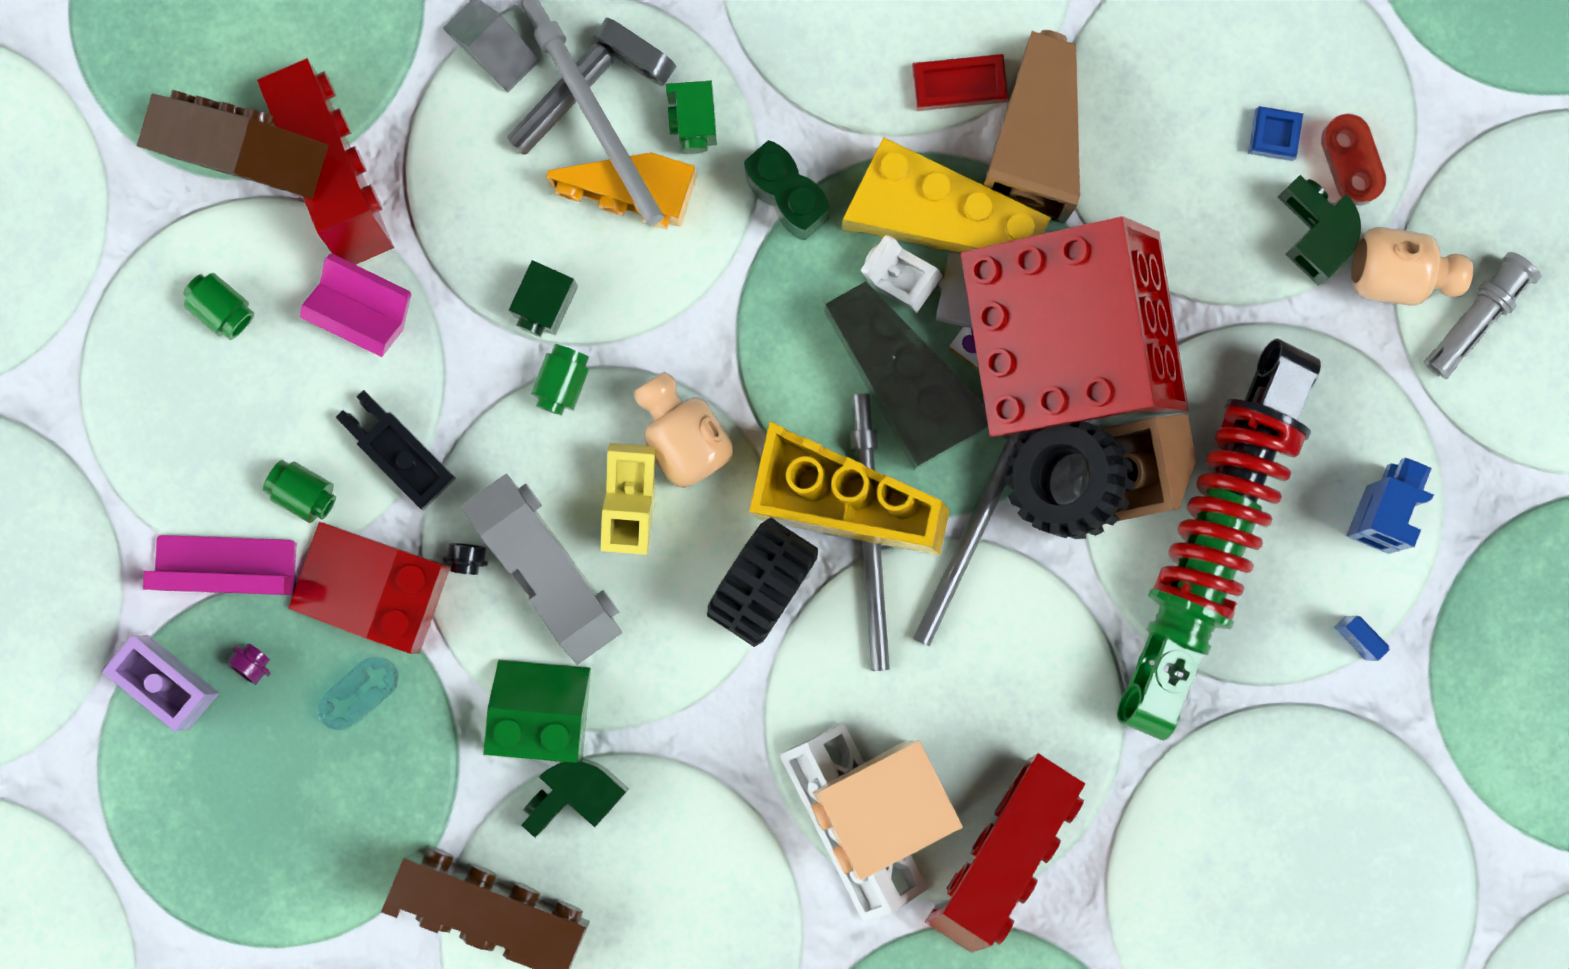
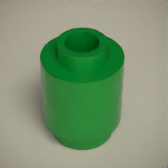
(217, 305)
(560, 379)
(299, 491)

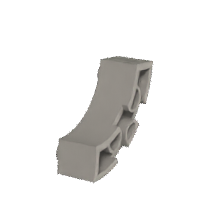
(541, 565)

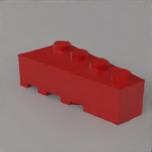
(343, 204)
(1009, 855)

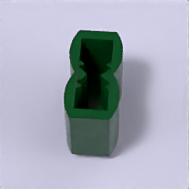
(777, 182)

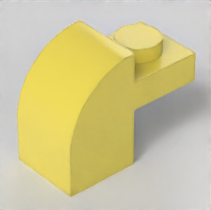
(628, 499)

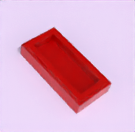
(960, 82)

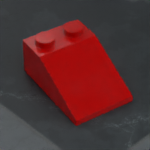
(369, 588)

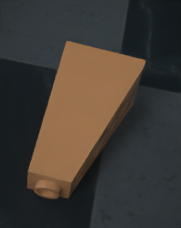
(1039, 137)

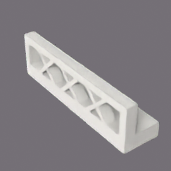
(813, 768)

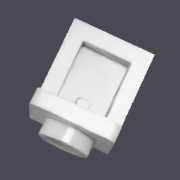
(900, 274)

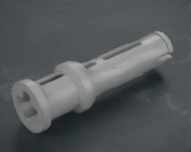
(1493, 300)

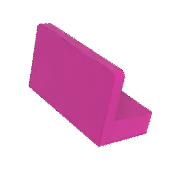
(357, 305)

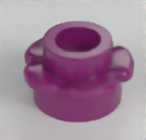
(249, 663)

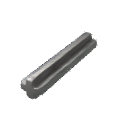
(557, 101)

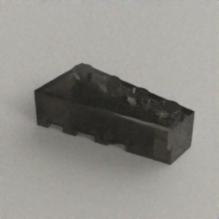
(908, 381)

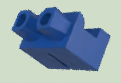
(1388, 506)

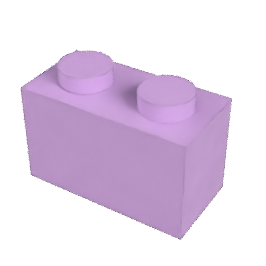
(160, 682)

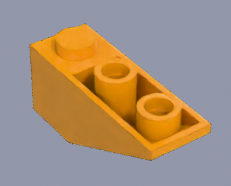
(666, 179)

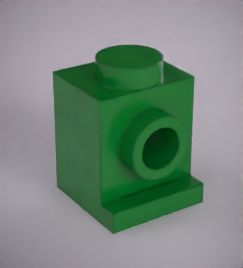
(693, 115)

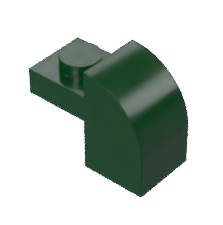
(1332, 230)
(583, 785)

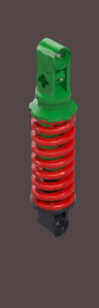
(1196, 589)

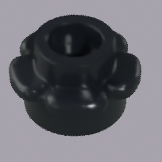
(465, 558)

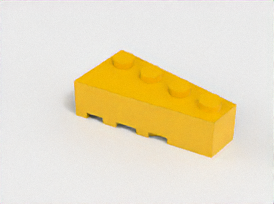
(934, 205)
(838, 496)

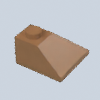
(1161, 463)

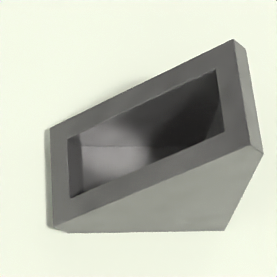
(492, 43)

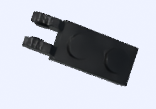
(399, 453)

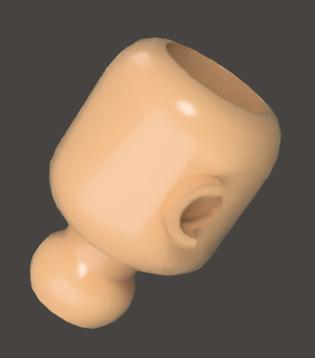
(1406, 267)
(685, 433)

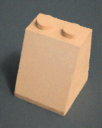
(885, 810)

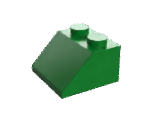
(537, 711)

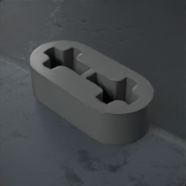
(634, 51)

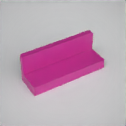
(223, 565)

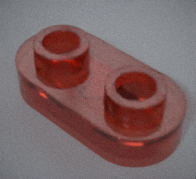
(1357, 160)

